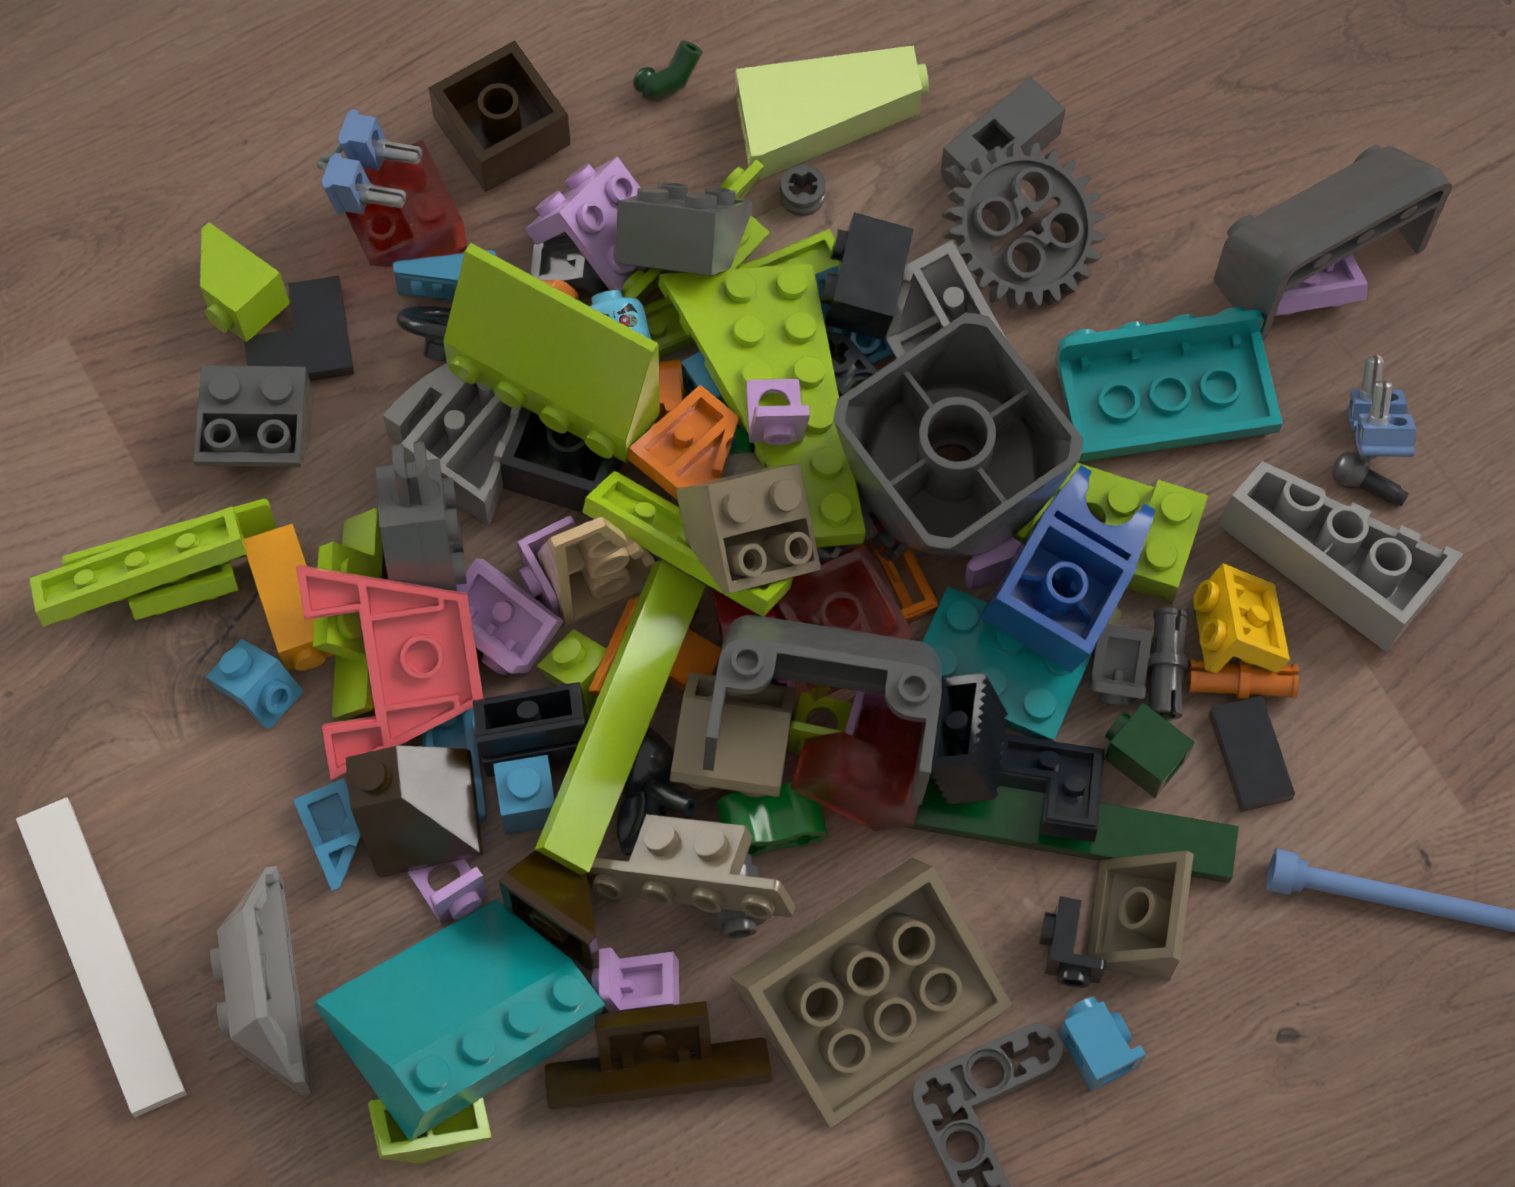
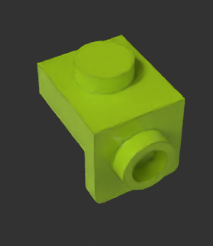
(574, 661)

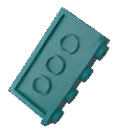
(1168, 383)

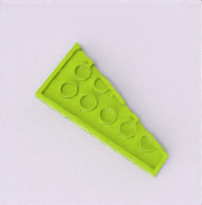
(773, 327)

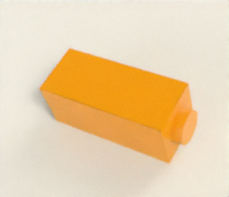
(273, 566)

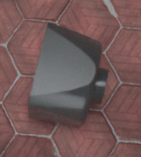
(968, 394)

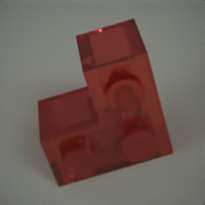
(864, 774)

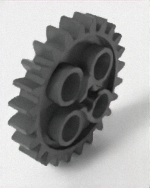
(997, 188)

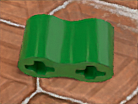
(775, 821)

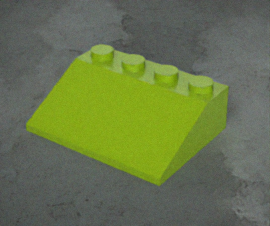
(551, 355)

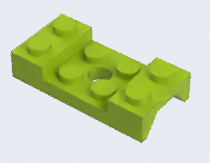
(1170, 534)

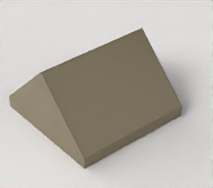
(1141, 913)

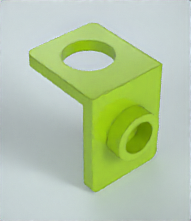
(800, 730)

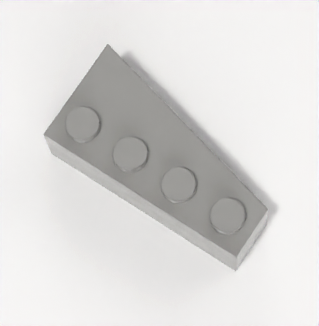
(1338, 553)

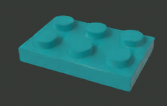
(1027, 683)

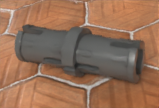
(1168, 662)

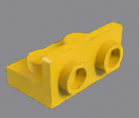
(1240, 619)

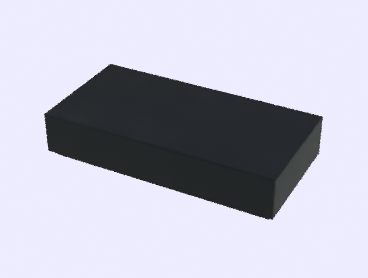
(1251, 753)

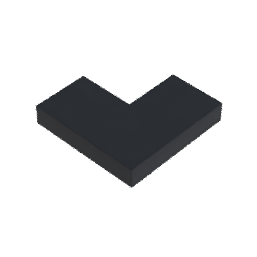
(319, 334)
(1067, 776)

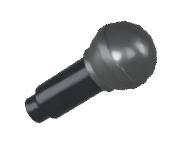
(1352, 471)

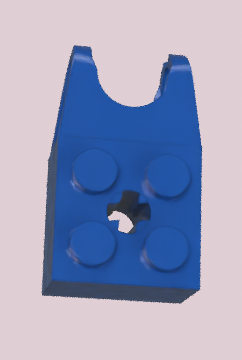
(1079, 559)

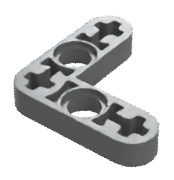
(969, 1096)

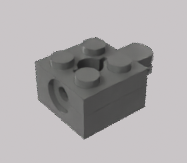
(419, 521)

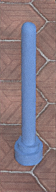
(1291, 874)

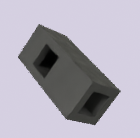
(1023, 116)

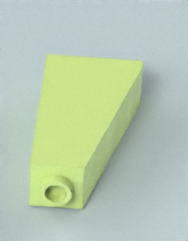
(824, 103)

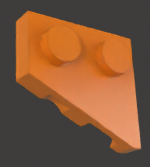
(687, 443)

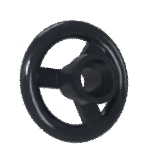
(427, 323)

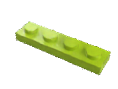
(660, 529)
(137, 566)

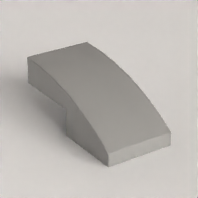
(416, 402)

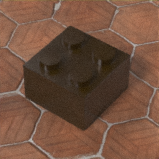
(500, 116)

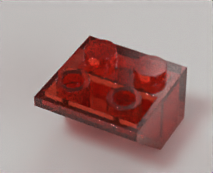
(421, 228)

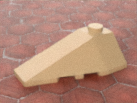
(593, 568)

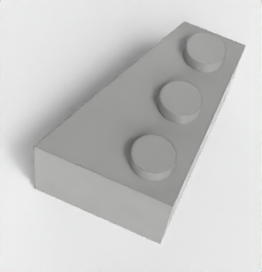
(469, 436)

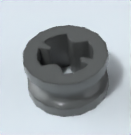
(804, 203)

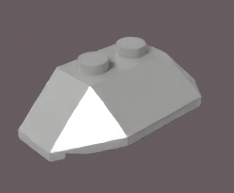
(931, 296)
(261, 983)

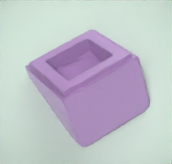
(990, 565)

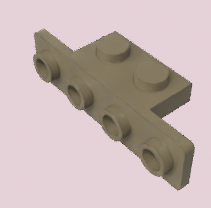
(691, 866)

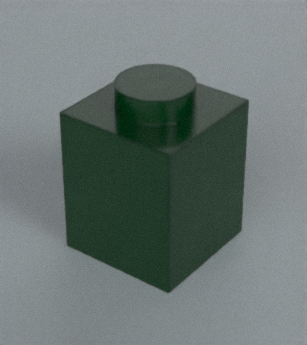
(1147, 748)

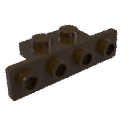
(655, 1056)

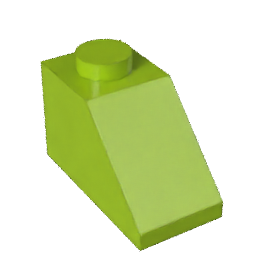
(238, 285)

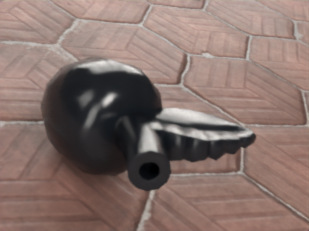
(650, 790)

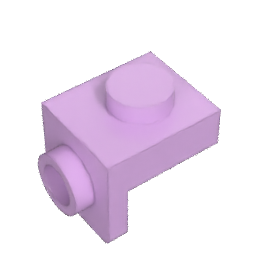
(636, 981)

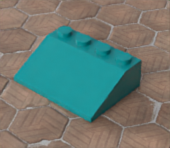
(459, 1015)

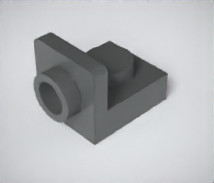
(563, 260)

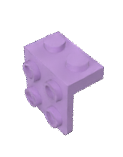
(590, 217)

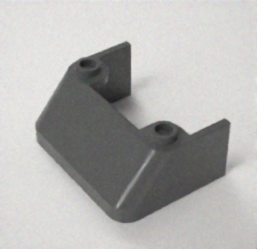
(1328, 223)
(771, 648)

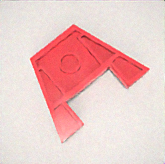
(415, 651)

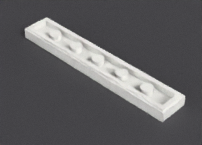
(101, 957)

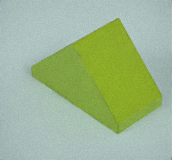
(454, 1134)

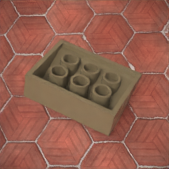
(872, 990)

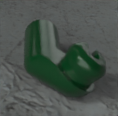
(671, 79)

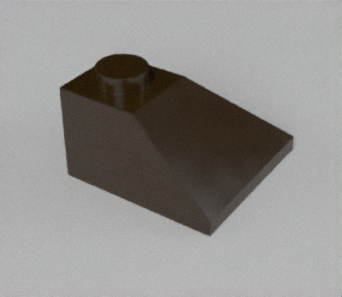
(414, 806)
(554, 905)

